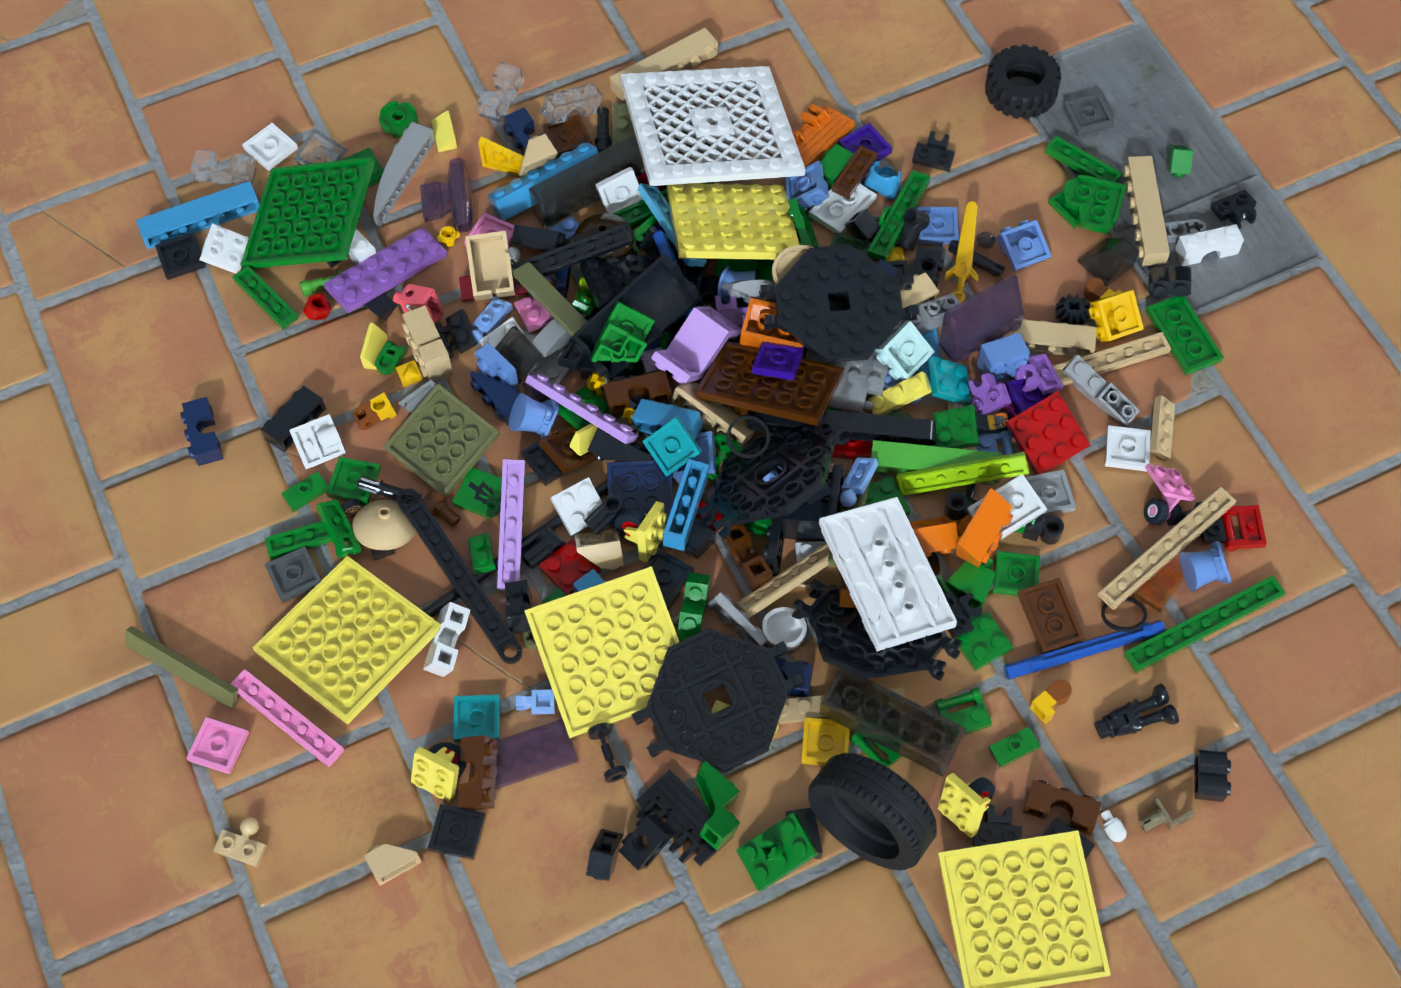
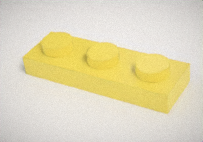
(901, 394)

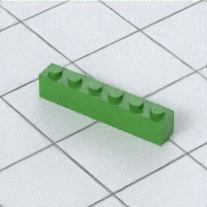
(905, 457)

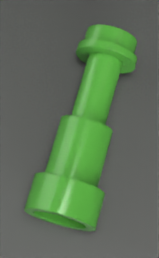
(309, 287)

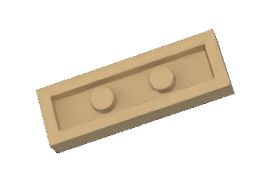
(1162, 428)

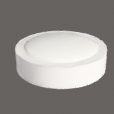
(781, 626)

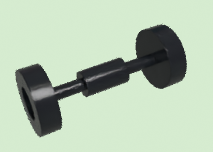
(599, 732)

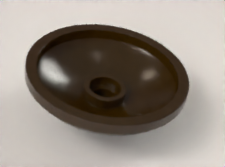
(602, 222)

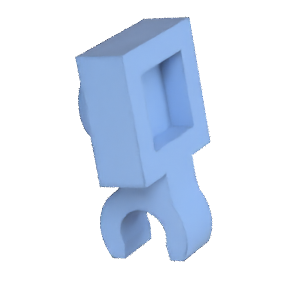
(541, 702)

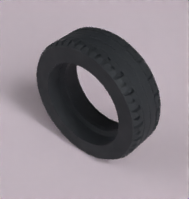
(872, 811)

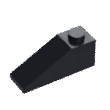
(609, 448)

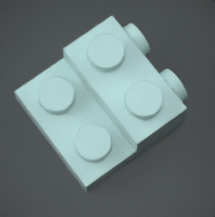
(904, 351)

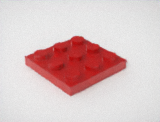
(1047, 433)

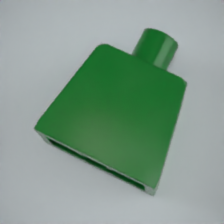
(972, 580)

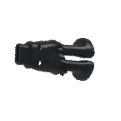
(1127, 718)

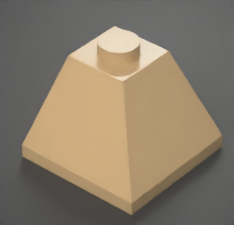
(601, 549)

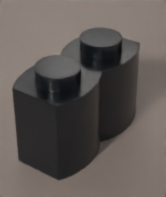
(1169, 281)
(1211, 775)

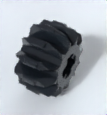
(1072, 310)

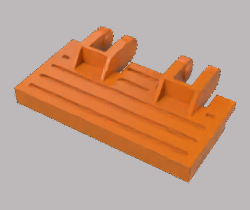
(825, 131)

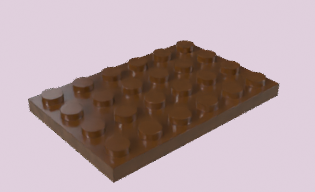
(801, 399)

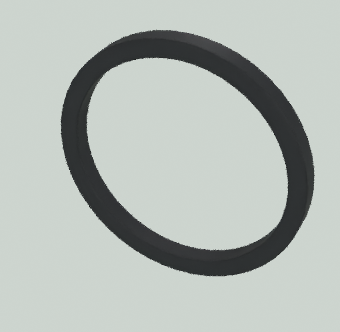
(750, 418)
(1125, 629)

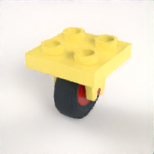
(643, 528)
(438, 769)
(966, 802)

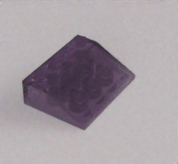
(982, 319)

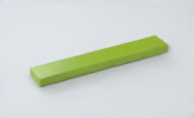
(963, 473)

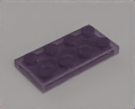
(533, 753)

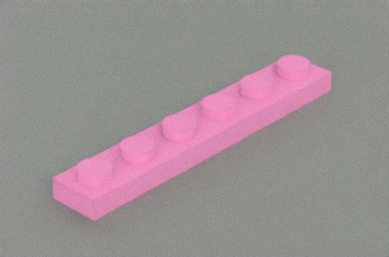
(287, 718)

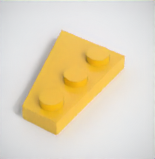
(499, 157)

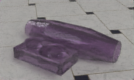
(453, 197)

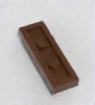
(854, 172)

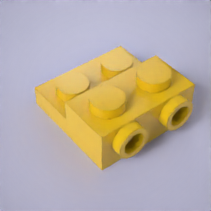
(1116, 316)

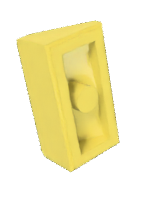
(444, 132)
(372, 346)
(582, 439)

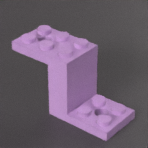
(696, 344)

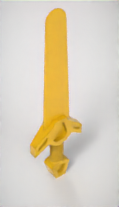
(963, 265)

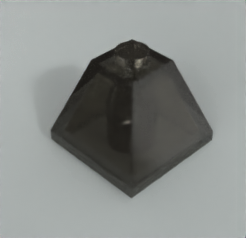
(1109, 259)

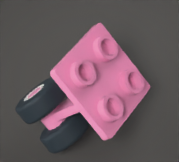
(1173, 490)

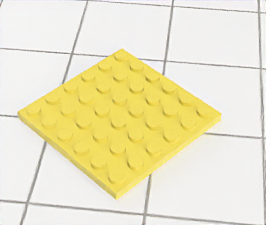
(731, 220)
(347, 639)
(603, 648)
(1023, 913)

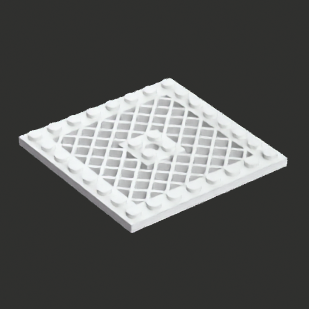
(662, 171)

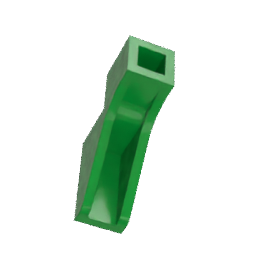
(694, 605)
(718, 797)

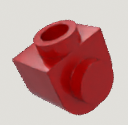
(317, 307)

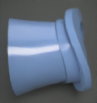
(730, 276)
(533, 415)
(1204, 567)

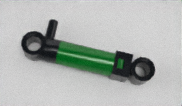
(1031, 531)

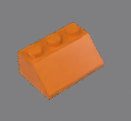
(753, 329)
(984, 529)
(936, 534)

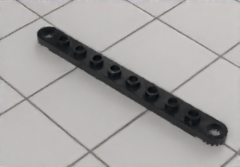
(459, 576)

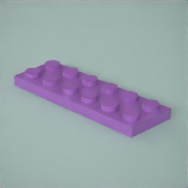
(385, 270)

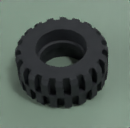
(1027, 63)

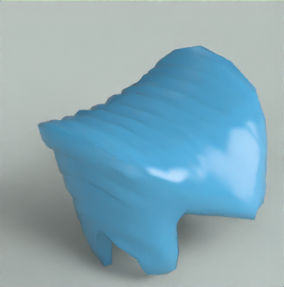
(883, 181)

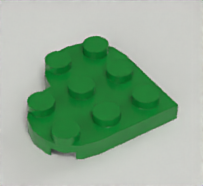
(1095, 200)

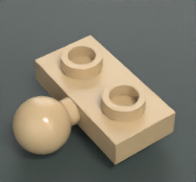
(242, 847)

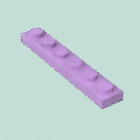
(587, 411)
(511, 522)

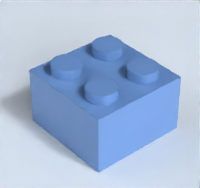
(1003, 357)

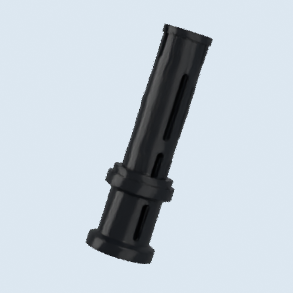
(602, 139)

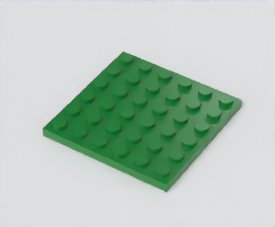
(308, 213)

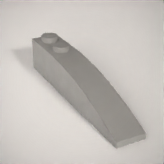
(401, 167)

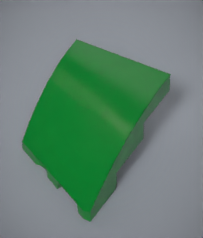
(622, 335)

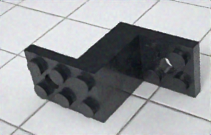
(803, 522)

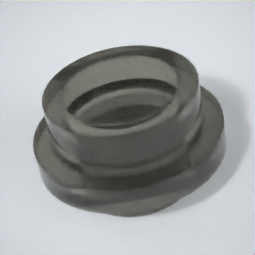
(985, 240)

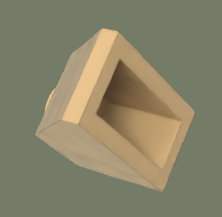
(537, 153)
(390, 861)

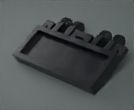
(684, 815)

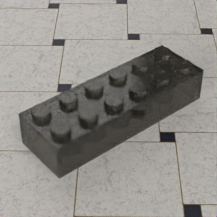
(576, 186)
(892, 721)

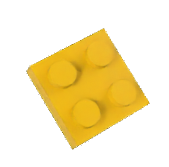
(823, 740)

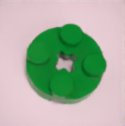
(395, 109)

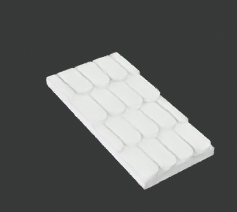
(887, 573)

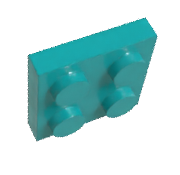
(949, 380)
(672, 446)
(476, 716)

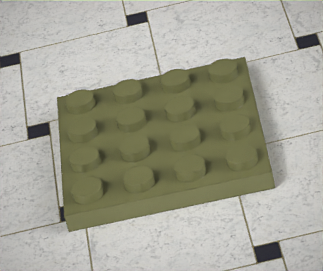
(442, 440)

